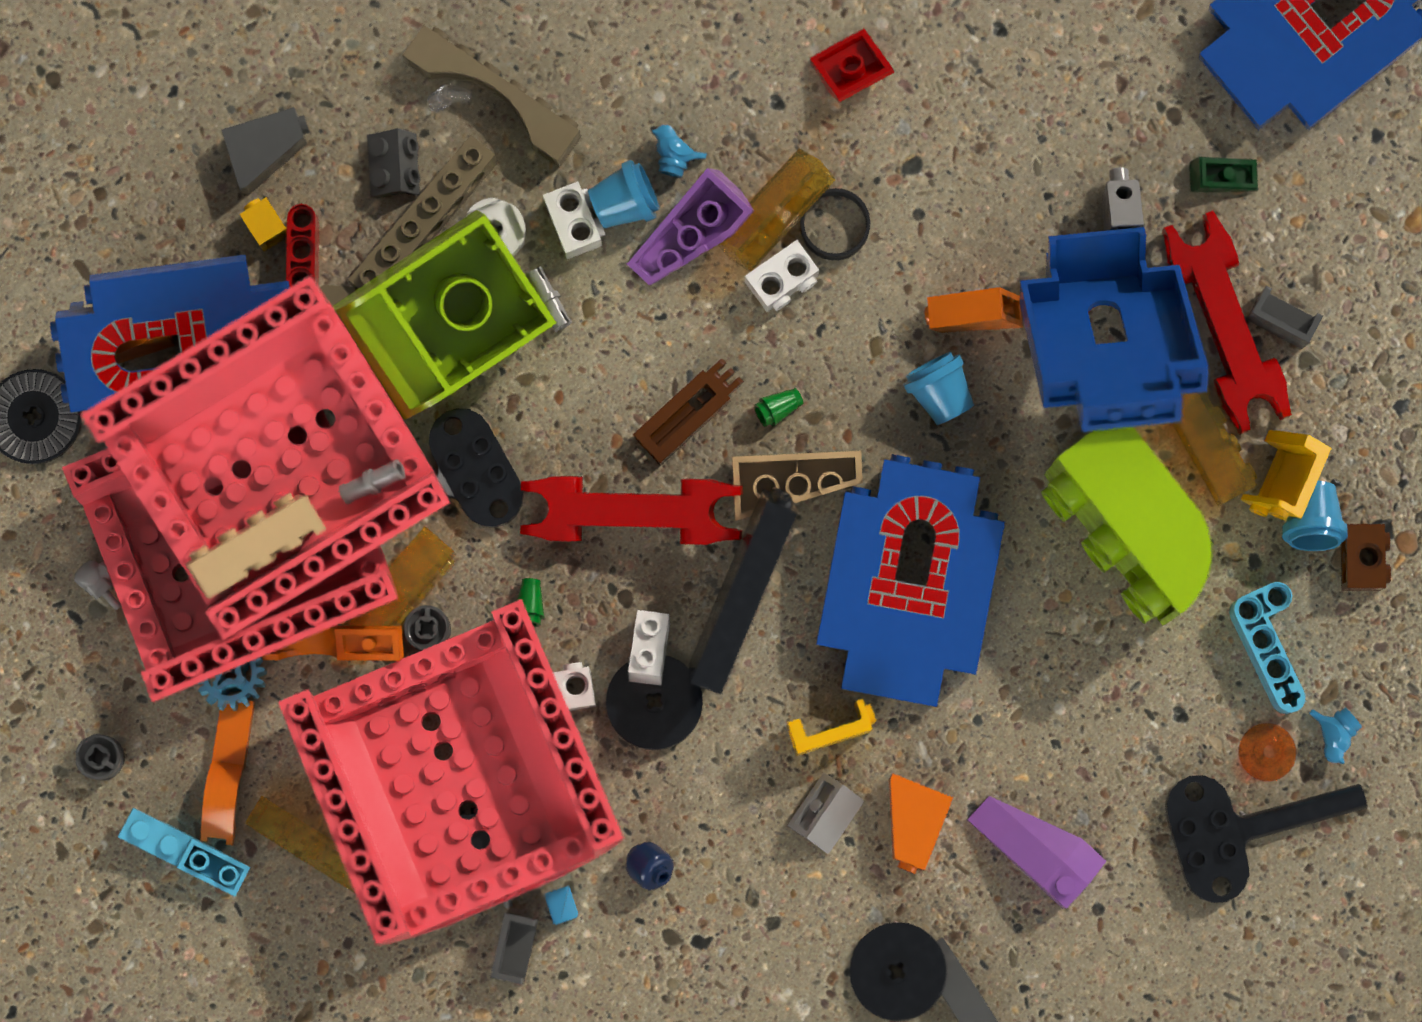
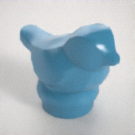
(673, 152)
(1337, 733)

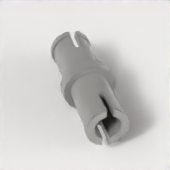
(549, 297)
(372, 481)

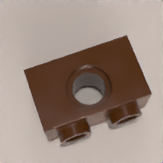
(1356, 575)

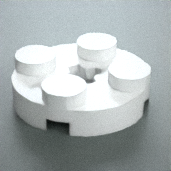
(508, 217)

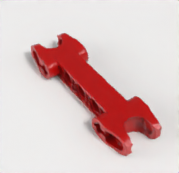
(1245, 372)
(573, 508)

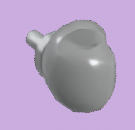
(95, 581)

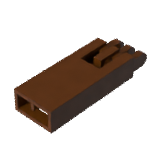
(679, 420)

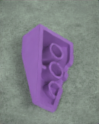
(700, 221)
(1046, 854)

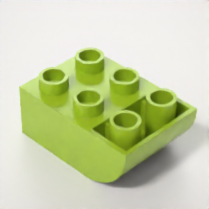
(444, 315)
(1134, 520)

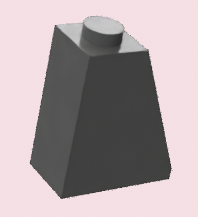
(264, 146)

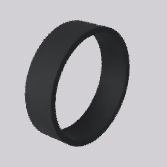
(838, 256)

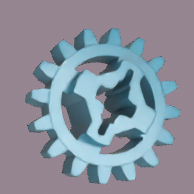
(223, 686)

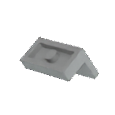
(826, 813)

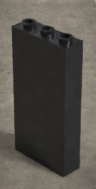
(742, 590)

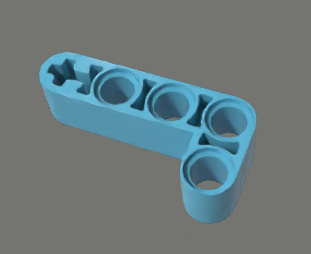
(1273, 651)

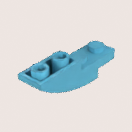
(184, 851)

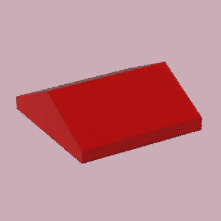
(851, 65)

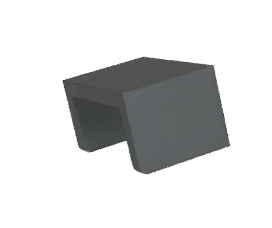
(1283, 319)
(514, 948)

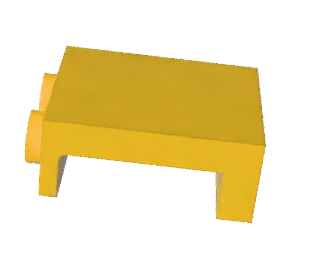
(1290, 476)
(836, 735)

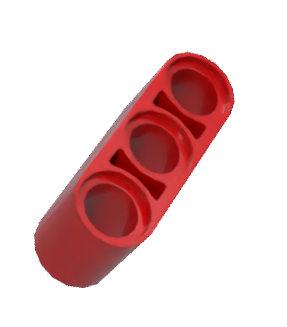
(298, 237)

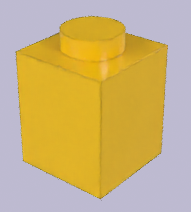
(263, 223)

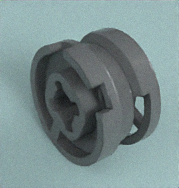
(426, 627)
(99, 757)

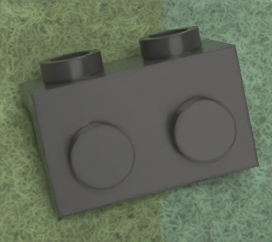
(393, 163)

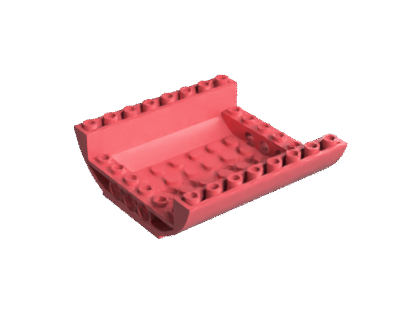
(238, 402)
(171, 616)
(400, 805)

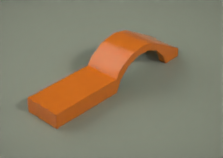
(348, 644)
(226, 772)

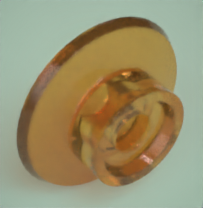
(1253, 757)

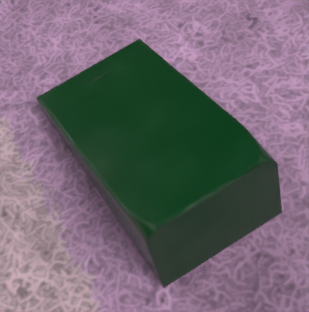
(1223, 175)

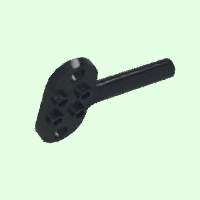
(475, 468)
(1214, 838)

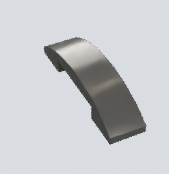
(961, 992)

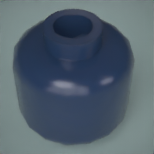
(649, 865)

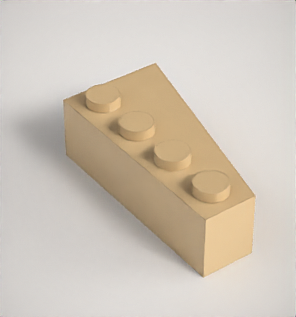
(797, 474)
(254, 544)

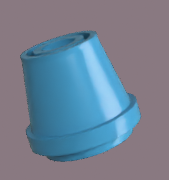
(624, 196)
(941, 387)
(1321, 523)

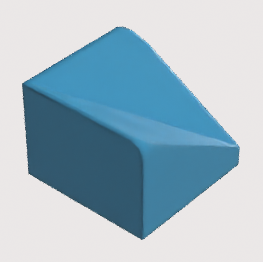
(561, 905)

